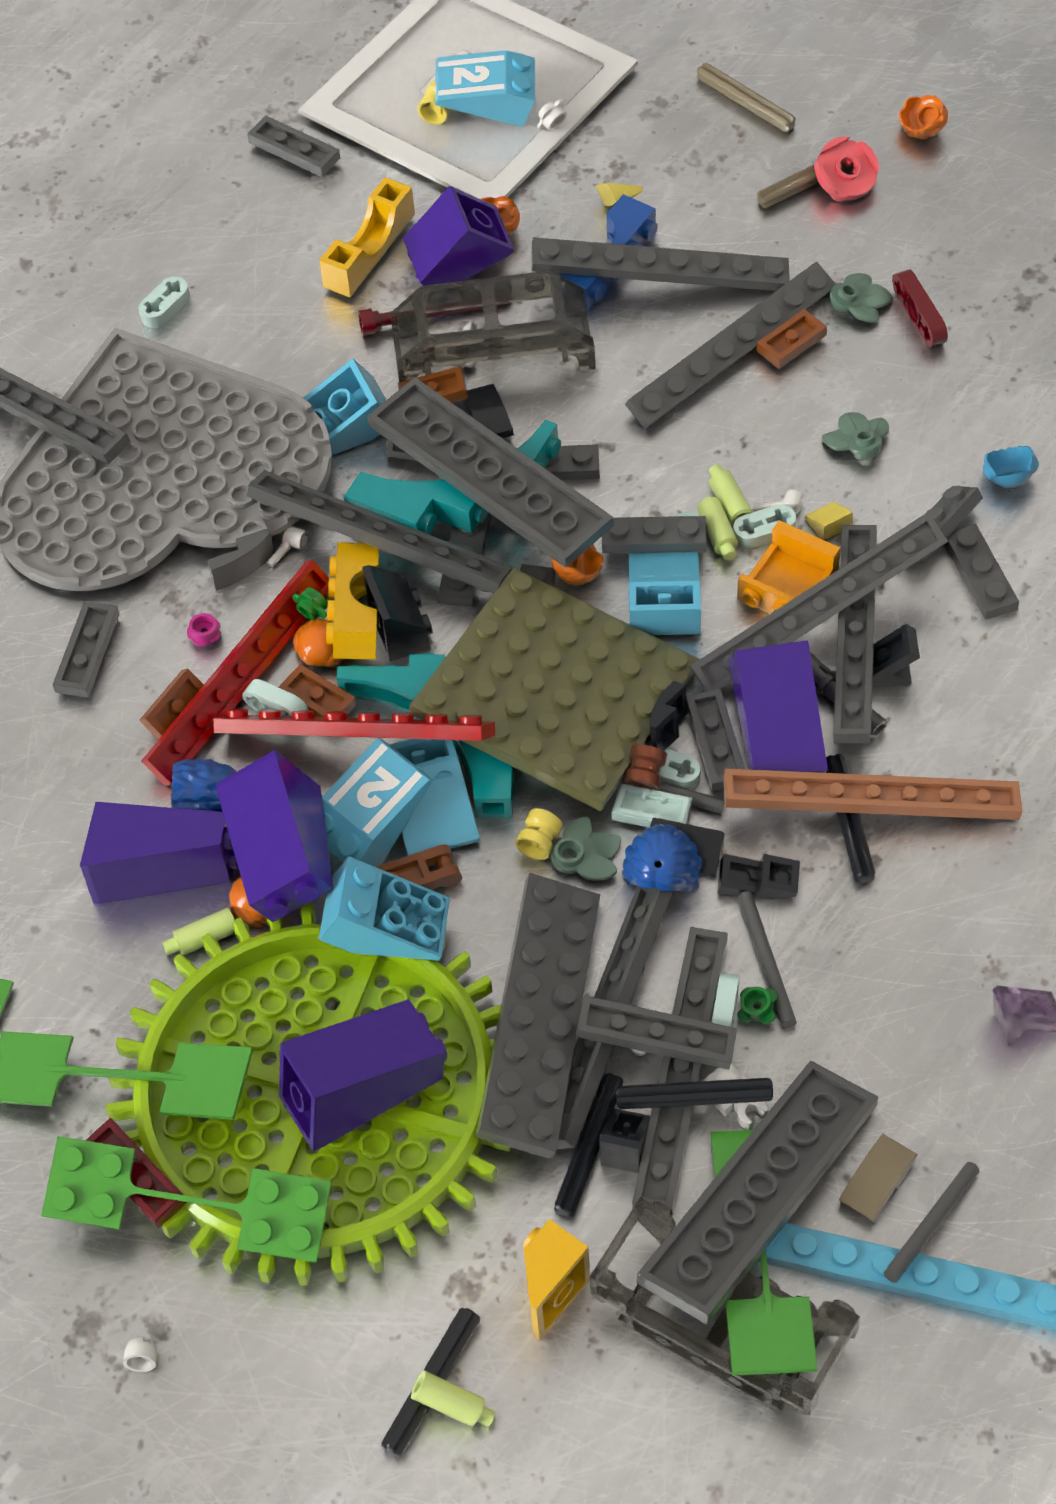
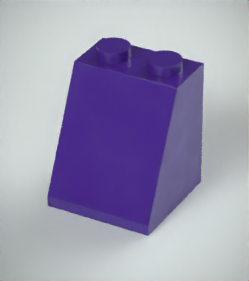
(456, 239)

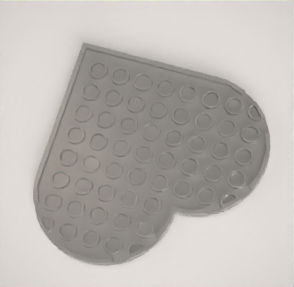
(183, 478)

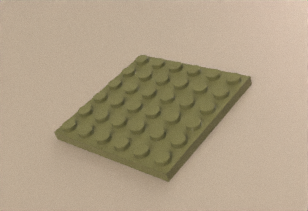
(558, 683)

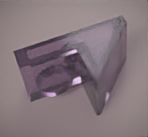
(1023, 1010)

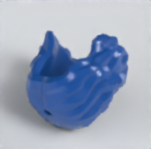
(196, 783)
(673, 849)

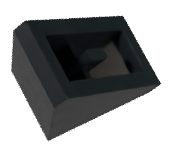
(623, 1140)

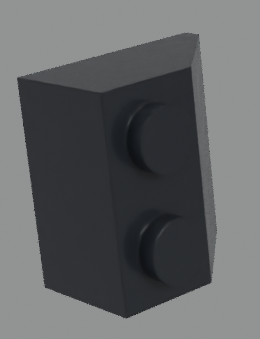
(398, 614)

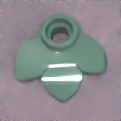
(860, 297)
(858, 435)
(590, 850)

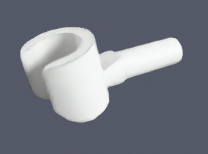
(791, 499)
(292, 537)

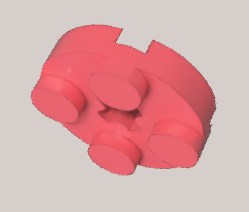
(834, 180)

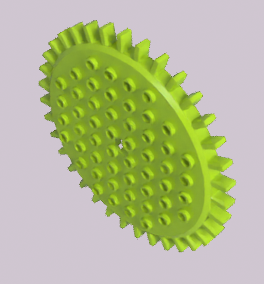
(281, 961)

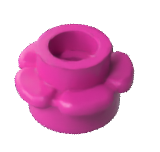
(201, 623)

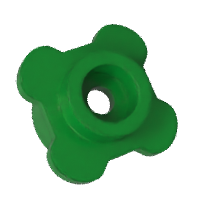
(311, 604)
(752, 996)

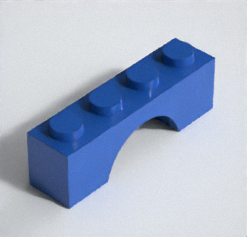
(627, 224)

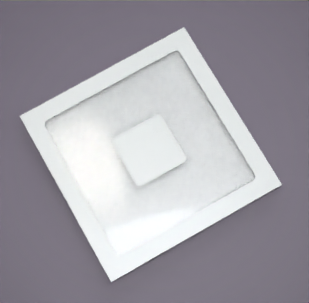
(380, 91)

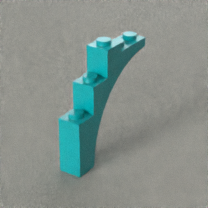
(425, 502)
(397, 687)

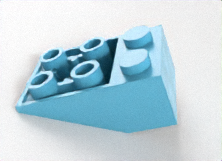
(665, 593)
(445, 808)
(383, 914)

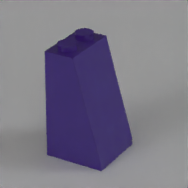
(778, 708)
(277, 834)
(154, 851)
(357, 1070)

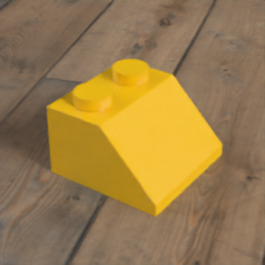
(555, 1273)

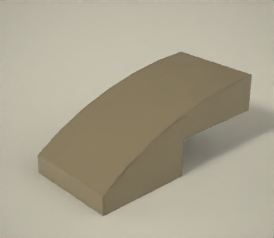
(878, 1177)

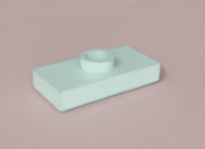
(640, 805)

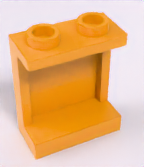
(787, 568)

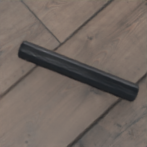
(853, 831)
(694, 1093)
(587, 1146)
(441, 1365)

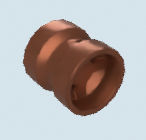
(645, 766)

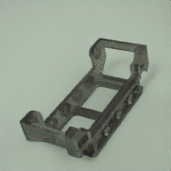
(494, 339)
(706, 1353)

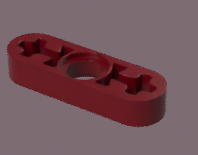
(920, 308)

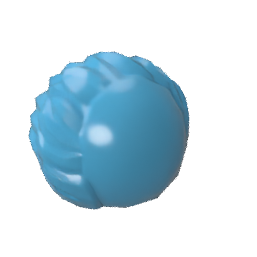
(1010, 466)

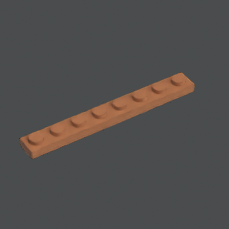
(872, 794)

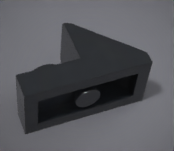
(893, 657)

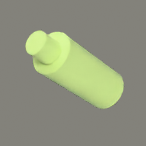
(728, 492)
(718, 527)
(189, 937)
(451, 1400)

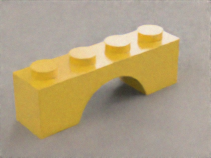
(387, 214)
(354, 623)

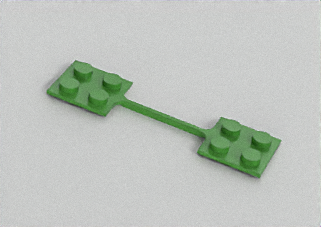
(201, 1082)
(278, 1216)
(766, 1331)

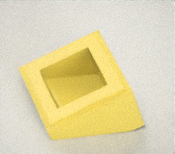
(612, 192)
(829, 520)

